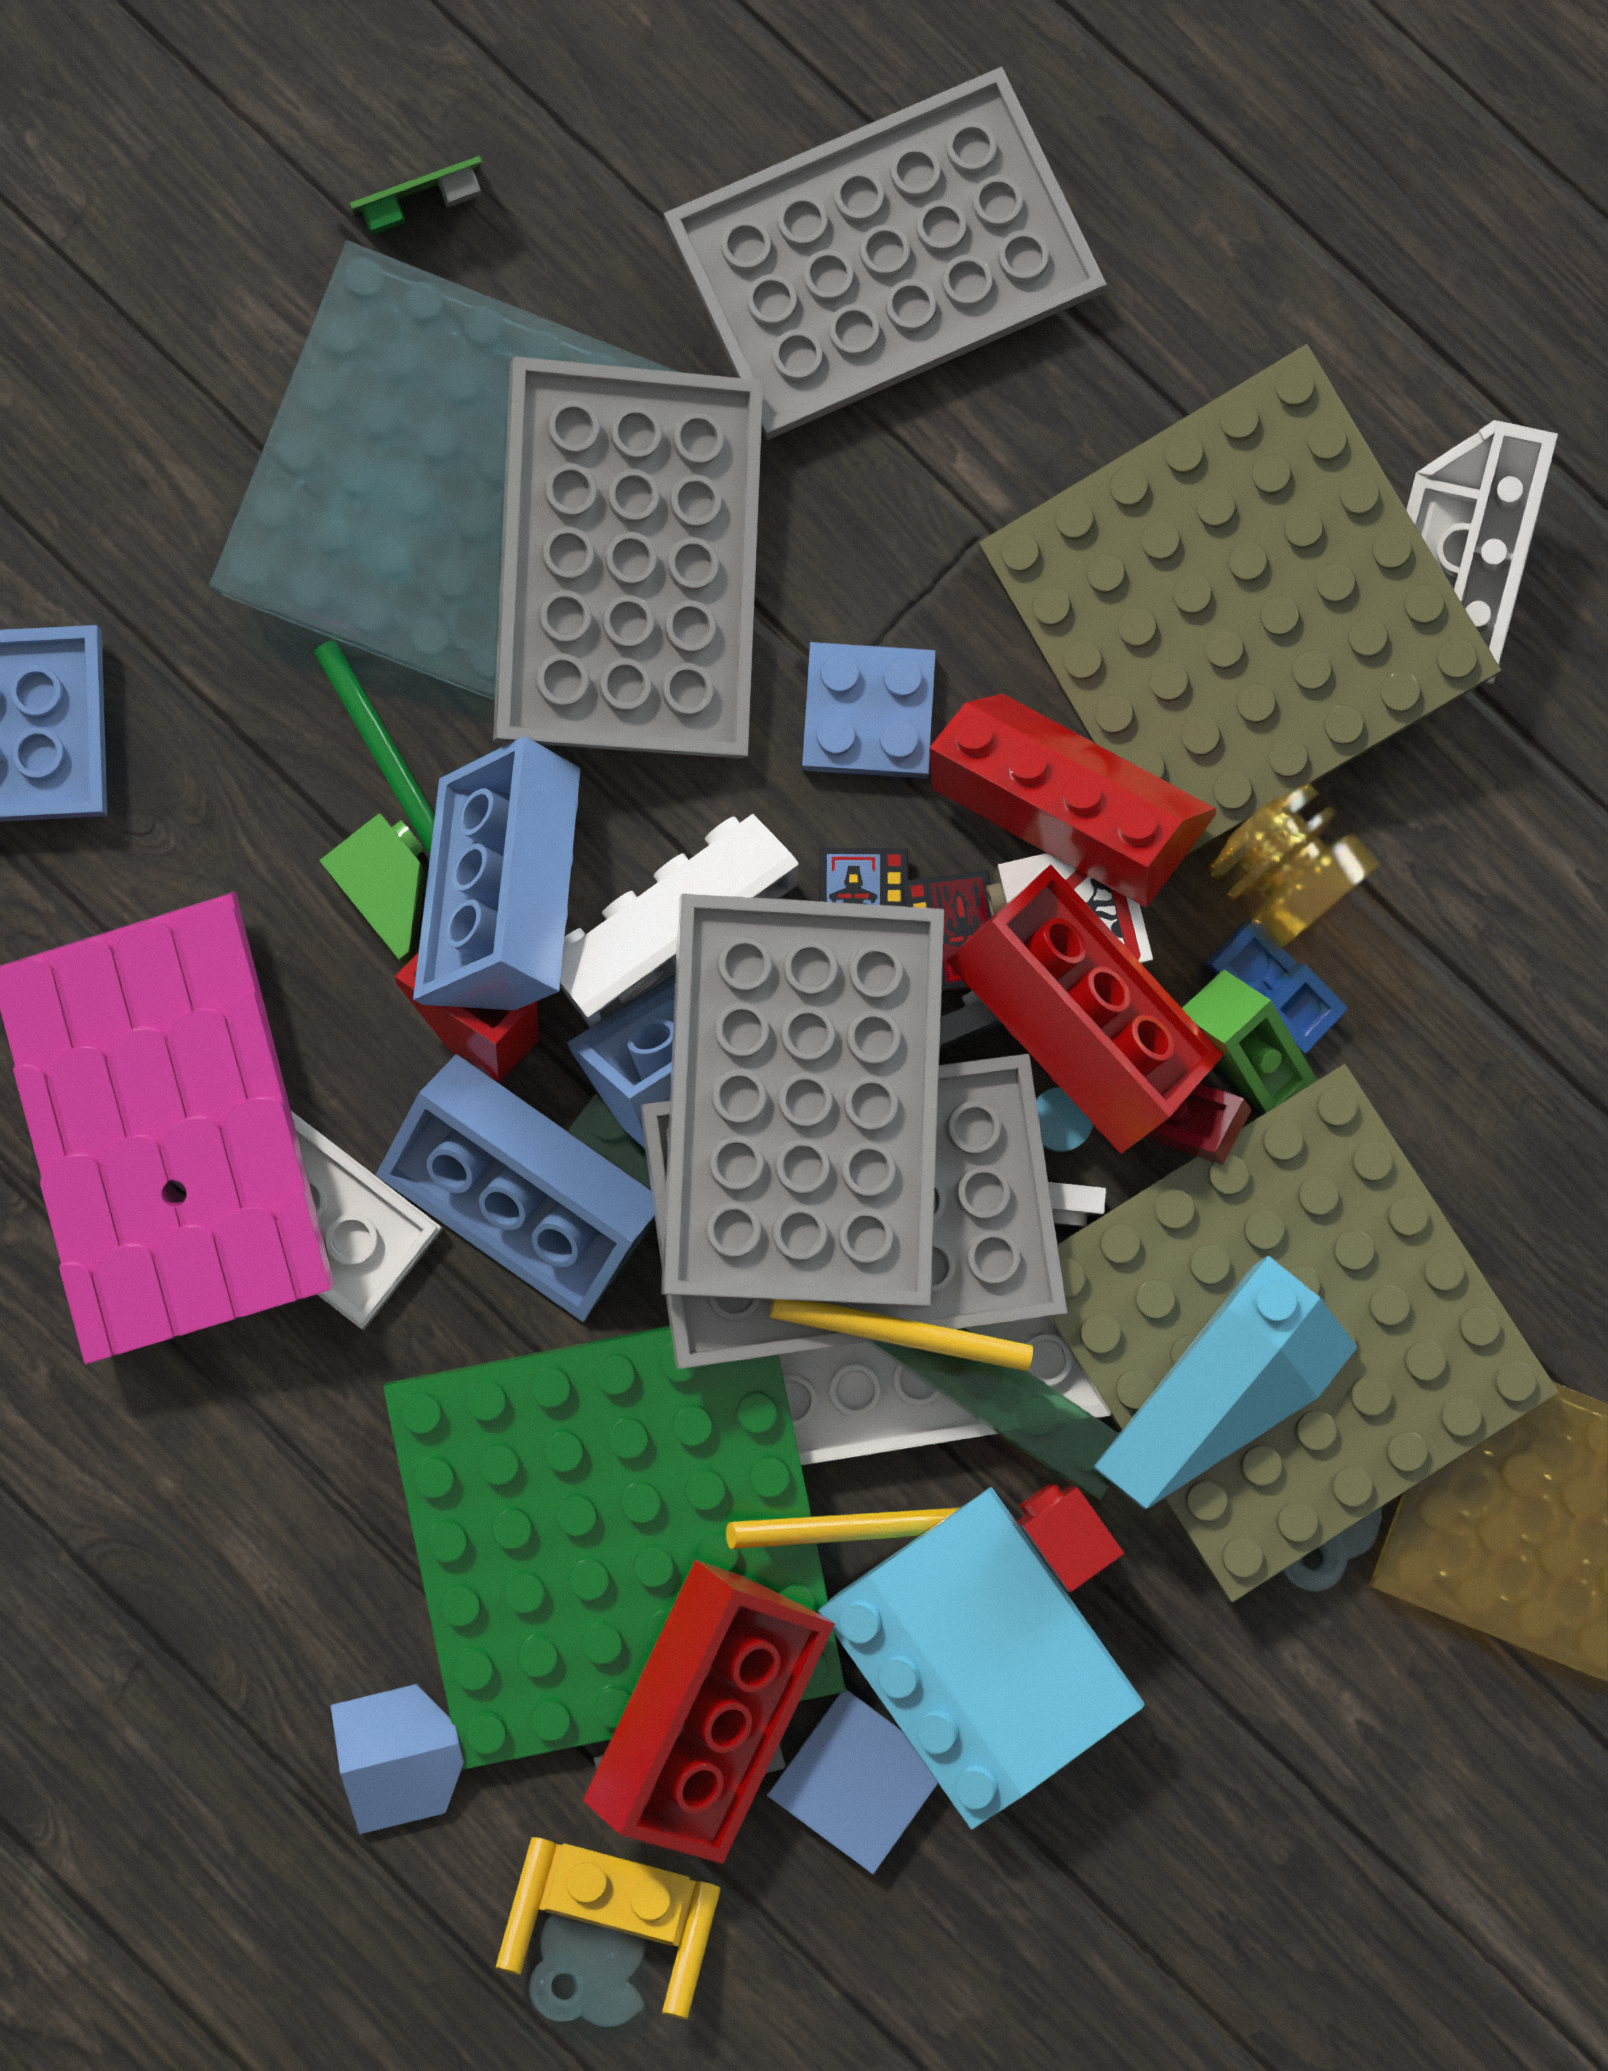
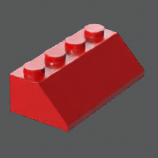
(1067, 795)
(1086, 1009)
(707, 1714)

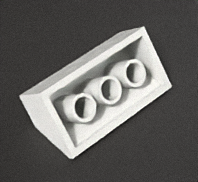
(639, 937)

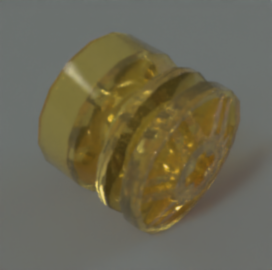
(1292, 865)

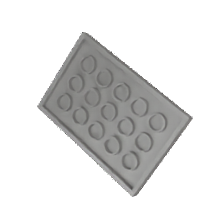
(885, 252)
(628, 559)
(803, 1101)
(990, 1226)

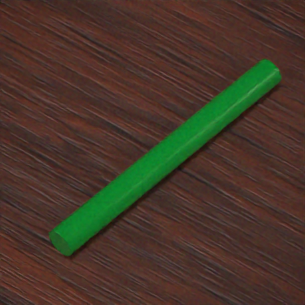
(377, 740)

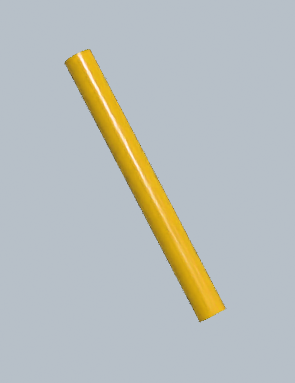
(904, 1332)
(833, 1528)

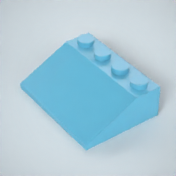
(981, 1658)

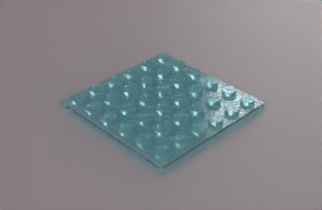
(390, 469)

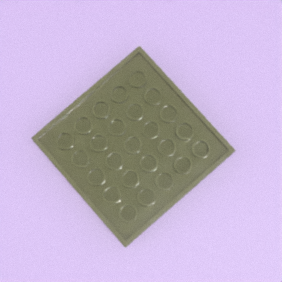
(1242, 598)
(1356, 1225)

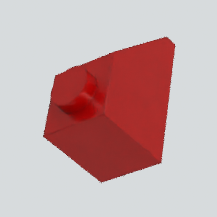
(483, 1037)

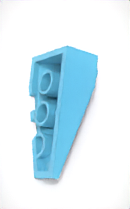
(1244, 1373)

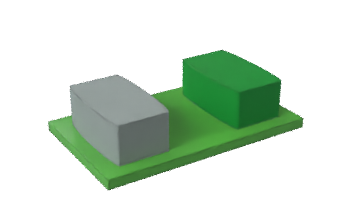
(455, 183)

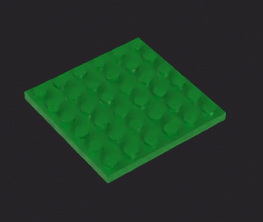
(566, 1512)

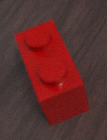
(1067, 1534)

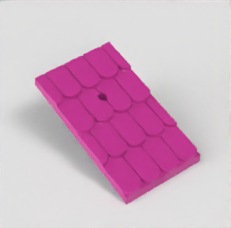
(148, 1068)

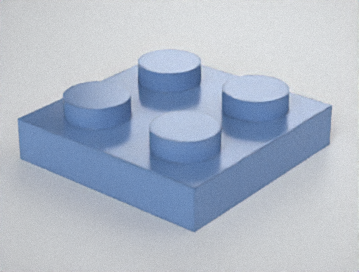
(868, 710)

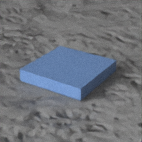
(855, 1781)

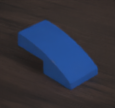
(1294, 989)

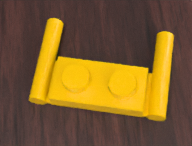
(618, 1898)

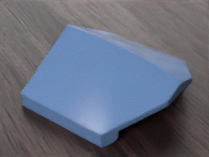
(396, 1757)

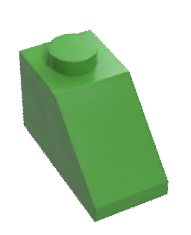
(383, 881)
(1254, 1040)

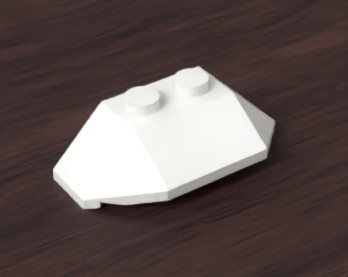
(1480, 518)

